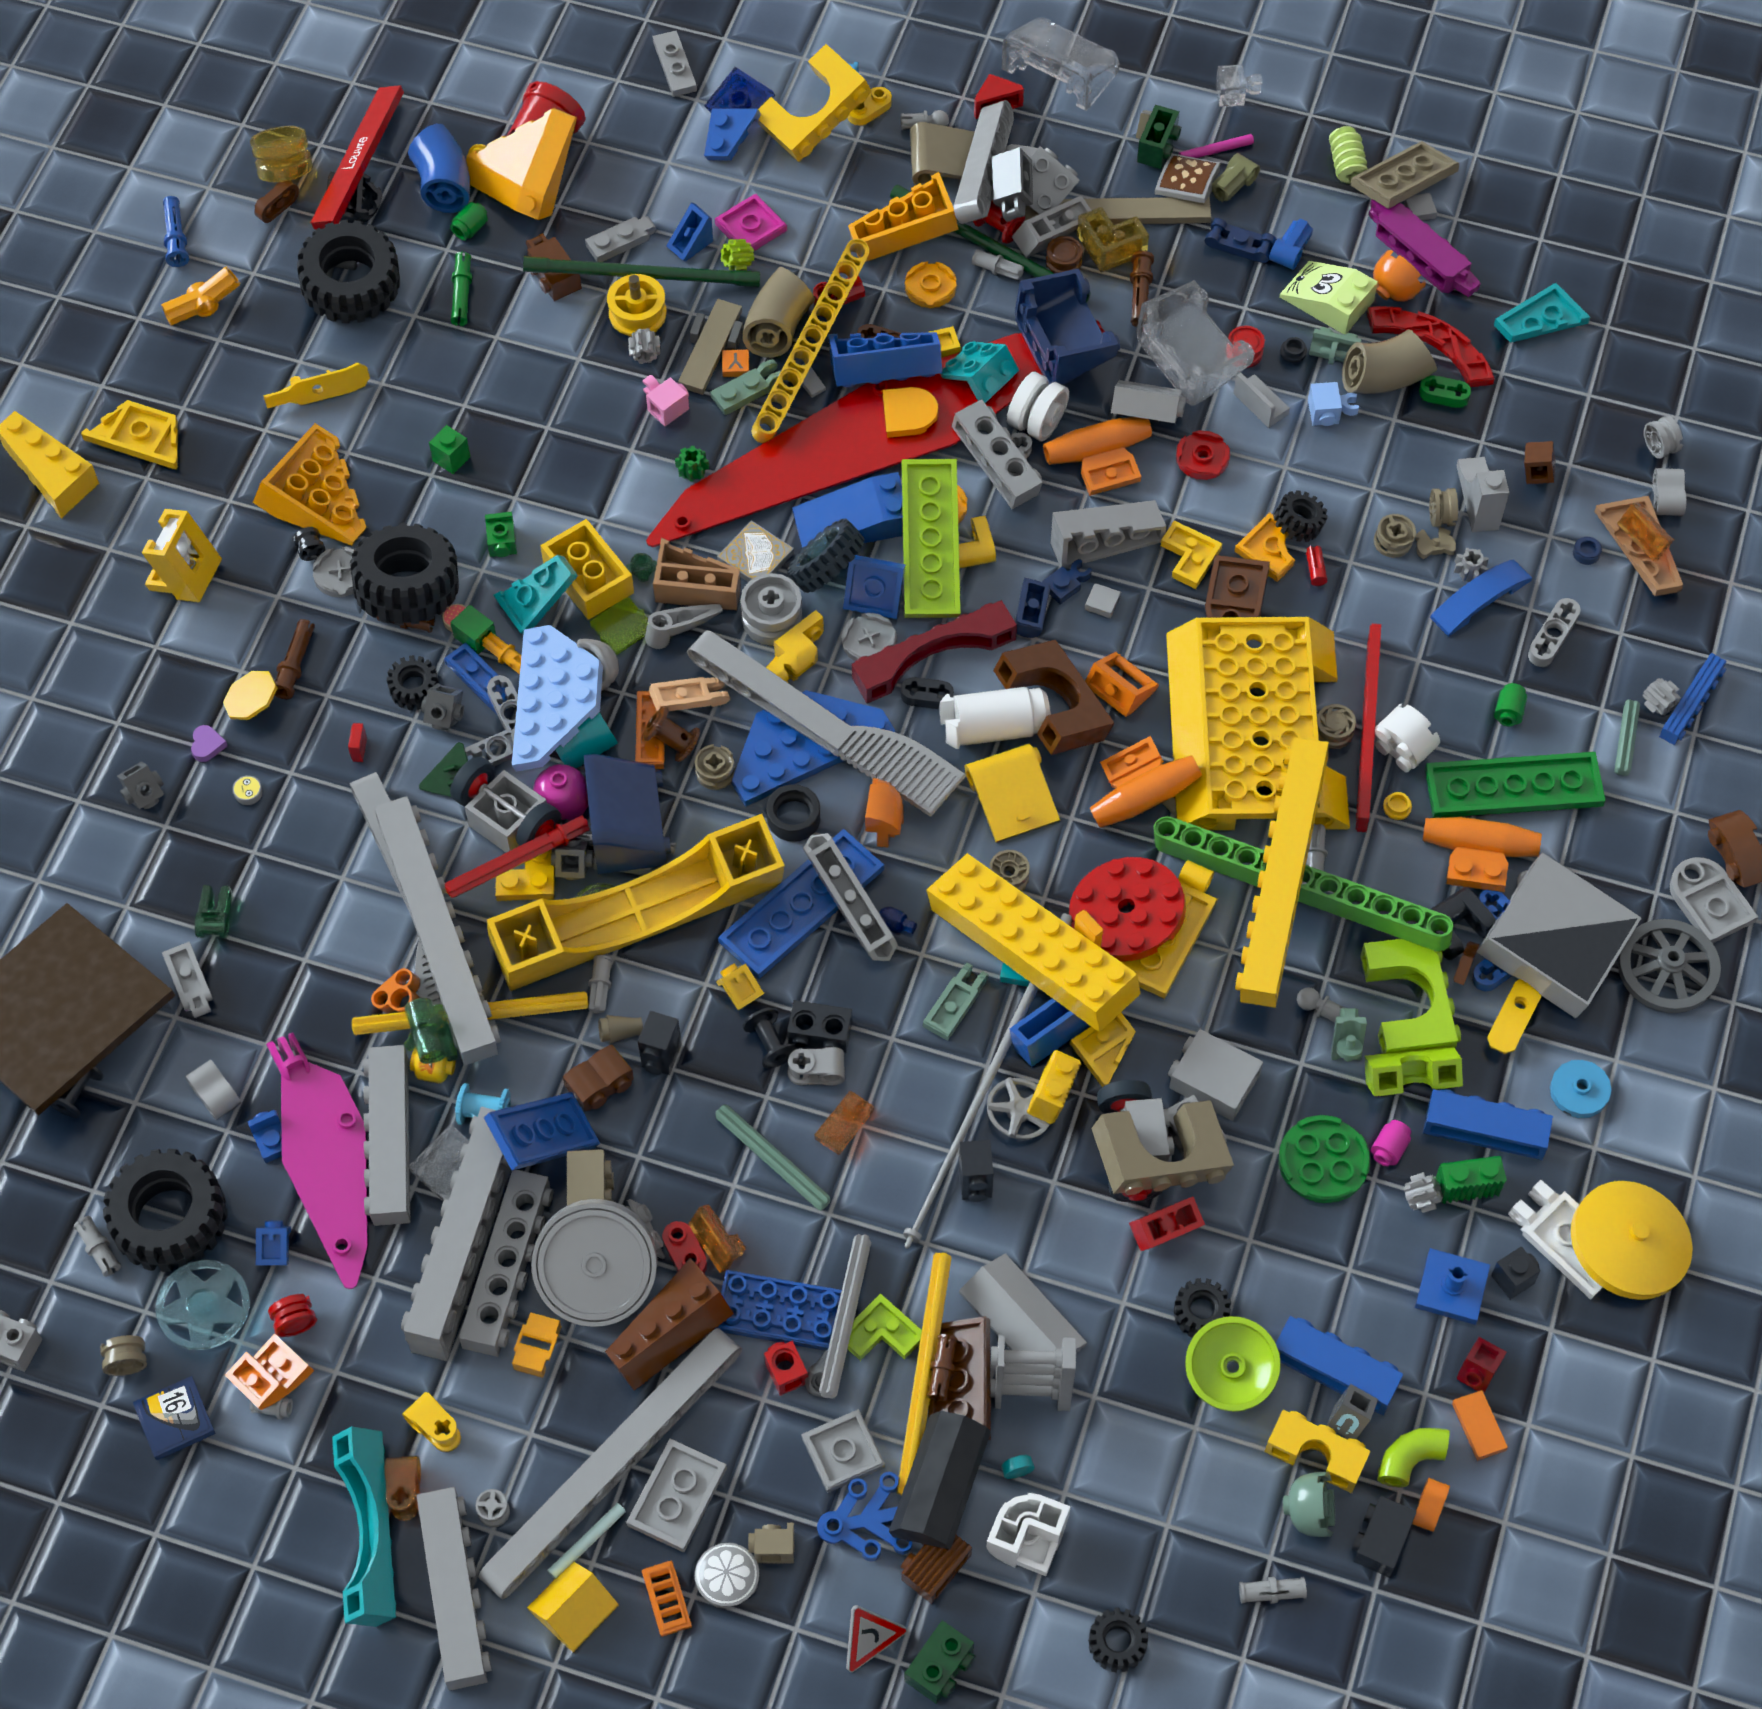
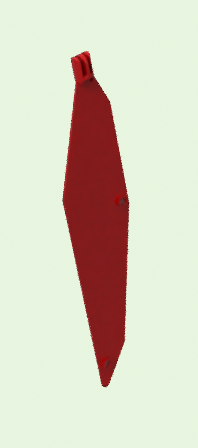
(830, 449)

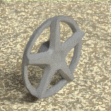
(1015, 1108)

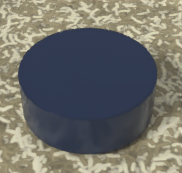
(1587, 550)

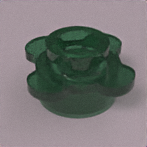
(641, 560)

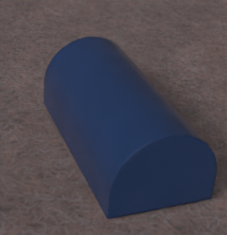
(1032, 608)

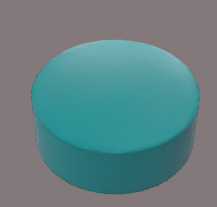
(1017, 1466)

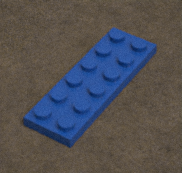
(793, 910)

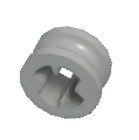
(1022, 438)

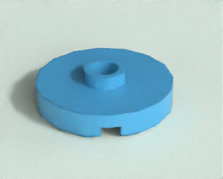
(1577, 1101)

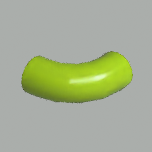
(1408, 1451)

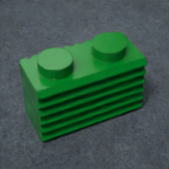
(1471, 1179)

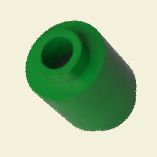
(469, 221)
(1511, 705)

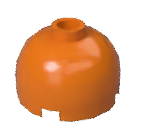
(1396, 278)

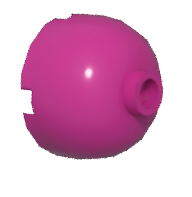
(564, 789)

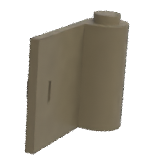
(938, 150)

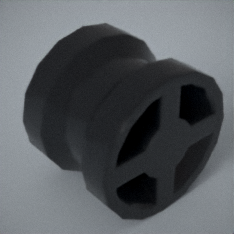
(308, 543)

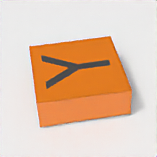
(735, 362)

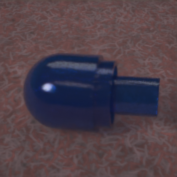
(897, 920)

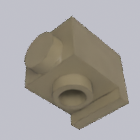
(772, 1544)

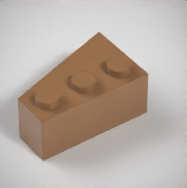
(694, 580)

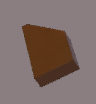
(1466, 962)

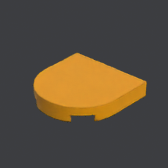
(909, 411)

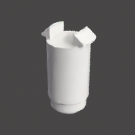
(993, 715)

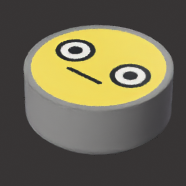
(247, 790)

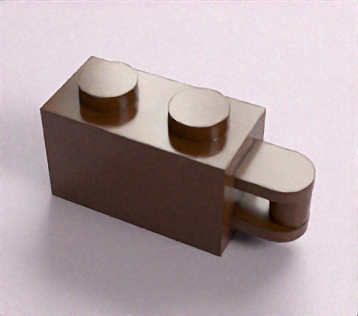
(556, 284)

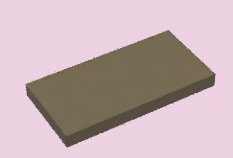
(1405, 174)

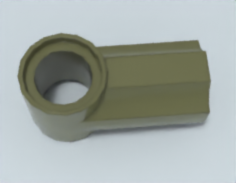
(1238, 173)

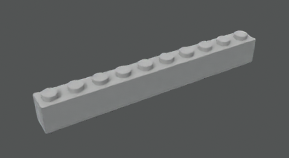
(436, 931)

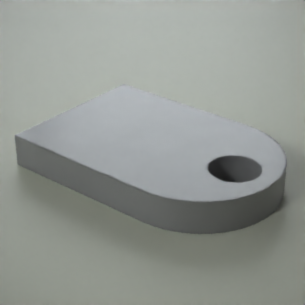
(1712, 900)

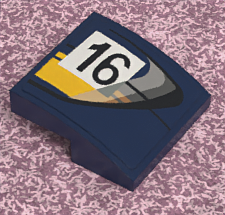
(174, 1418)

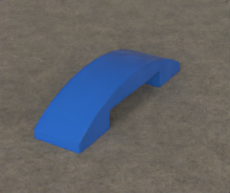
(1478, 594)

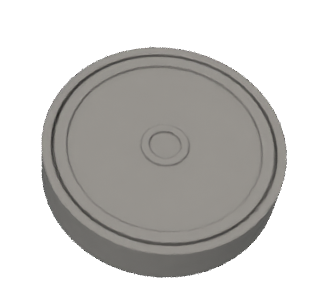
(594, 1262)

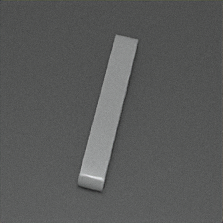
(976, 182)

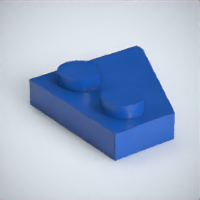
(728, 131)

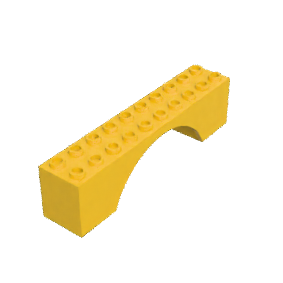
(568, 932)

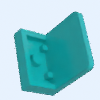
(983, 366)

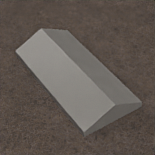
(1017, 1308)

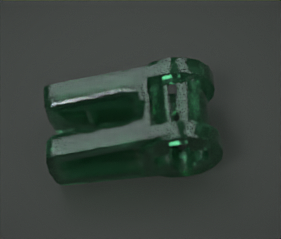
(217, 920)

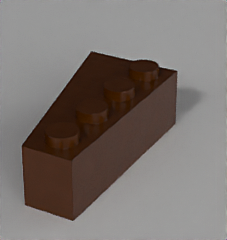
(669, 1325)

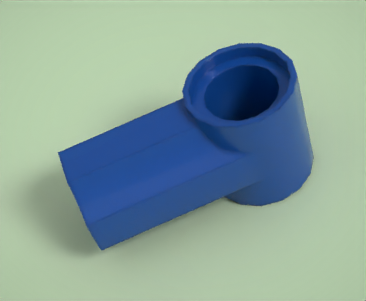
(1290, 248)

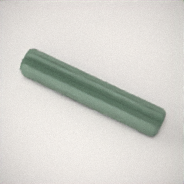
(1627, 737)

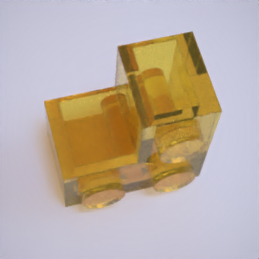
(1109, 243)

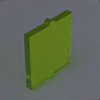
(621, 625)

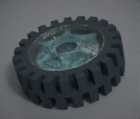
(825, 555)

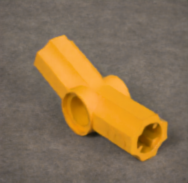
(201, 297)

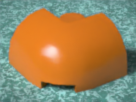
(884, 811)

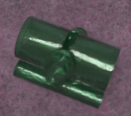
(429, 1031)

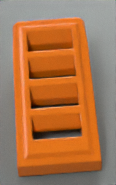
(656, 1572)

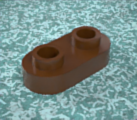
(276, 201)

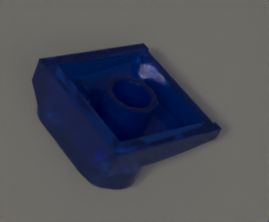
(739, 92)

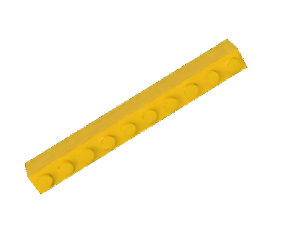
(1283, 874)

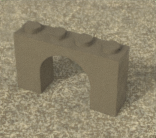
(1135, 1169)

